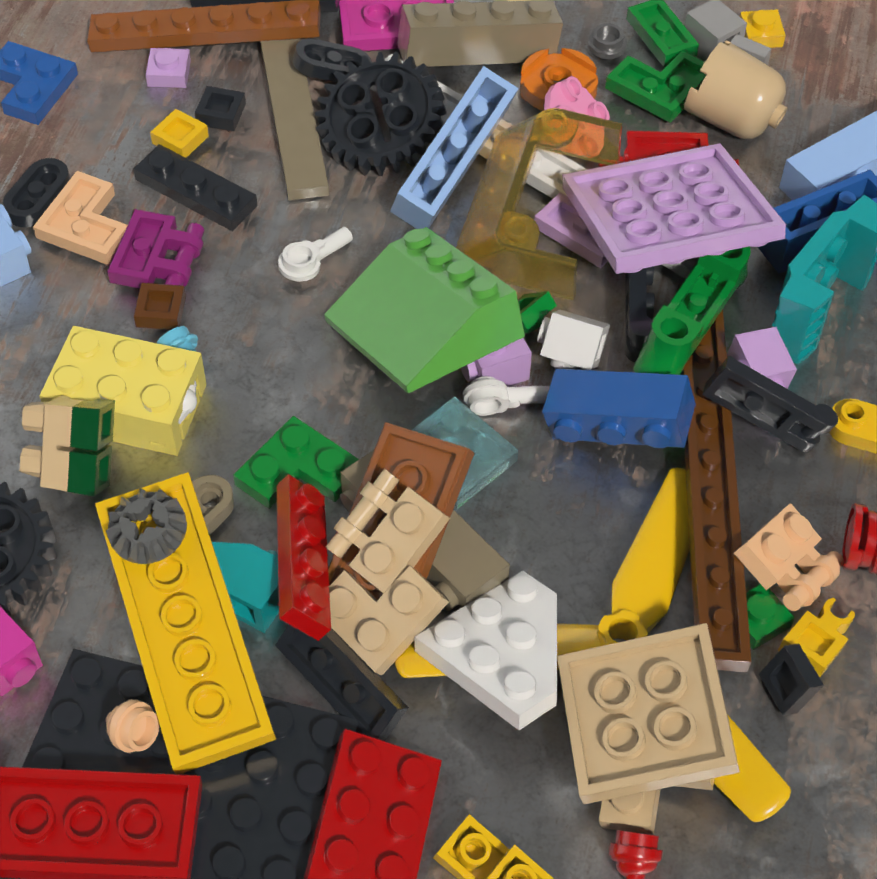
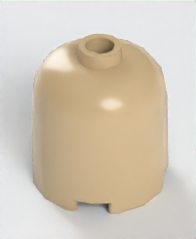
(738, 93)

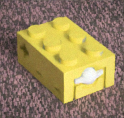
(151, 385)

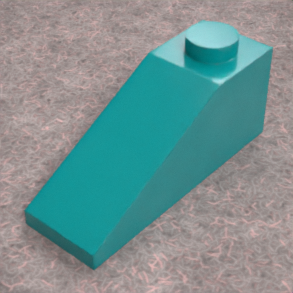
(250, 581)

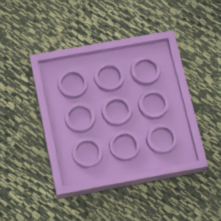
(672, 208)

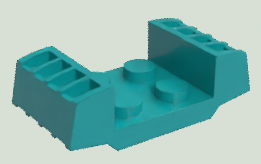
(840, 249)

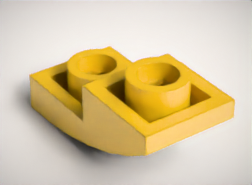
(478, 854)

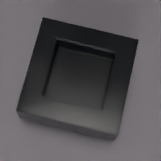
(220, 108)
(791, 679)

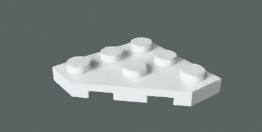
(501, 649)

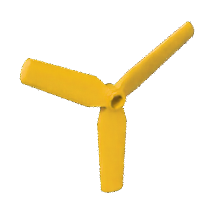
(638, 602)

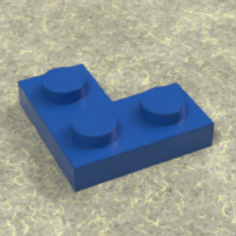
(37, 81)

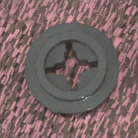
(155, 542)

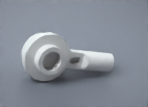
(302, 259)
(492, 396)

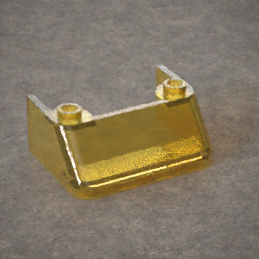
(508, 240)

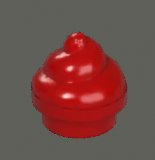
(635, 854)

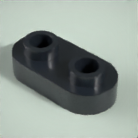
(323, 58)
(32, 192)

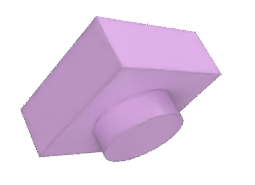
(168, 67)

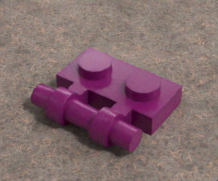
(145, 245)

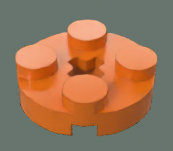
(543, 69)

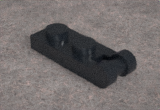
(638, 311)
(769, 405)

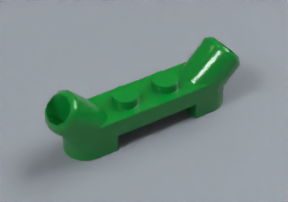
(692, 312)

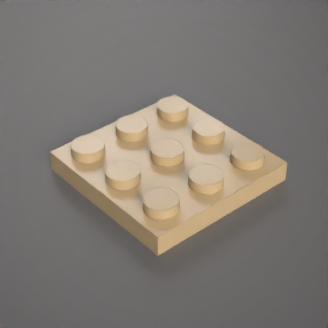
(646, 714)

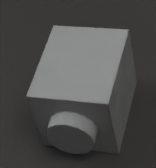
(713, 24)

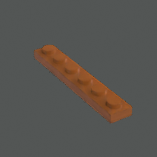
(204, 25)

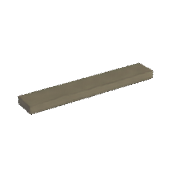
(294, 122)

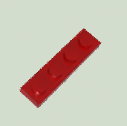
(303, 558)

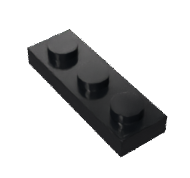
(195, 187)
(344, 681)

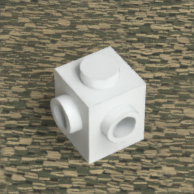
(572, 340)

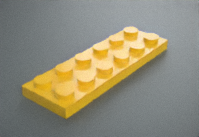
(190, 641)

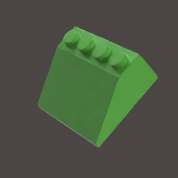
(426, 310)

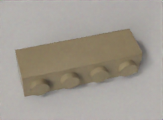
(478, 32)
(464, 561)

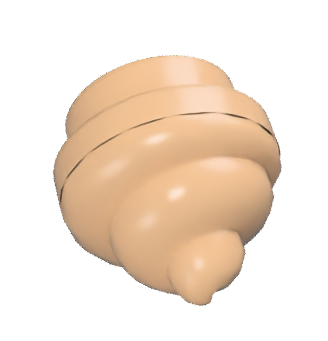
(132, 726)

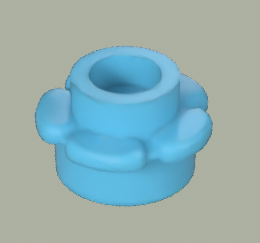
(179, 338)

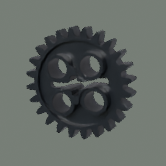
(345, 124)
(23, 548)

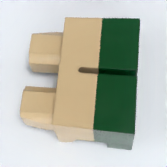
(73, 445)

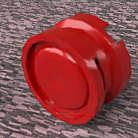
(860, 539)

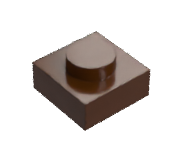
(159, 306)

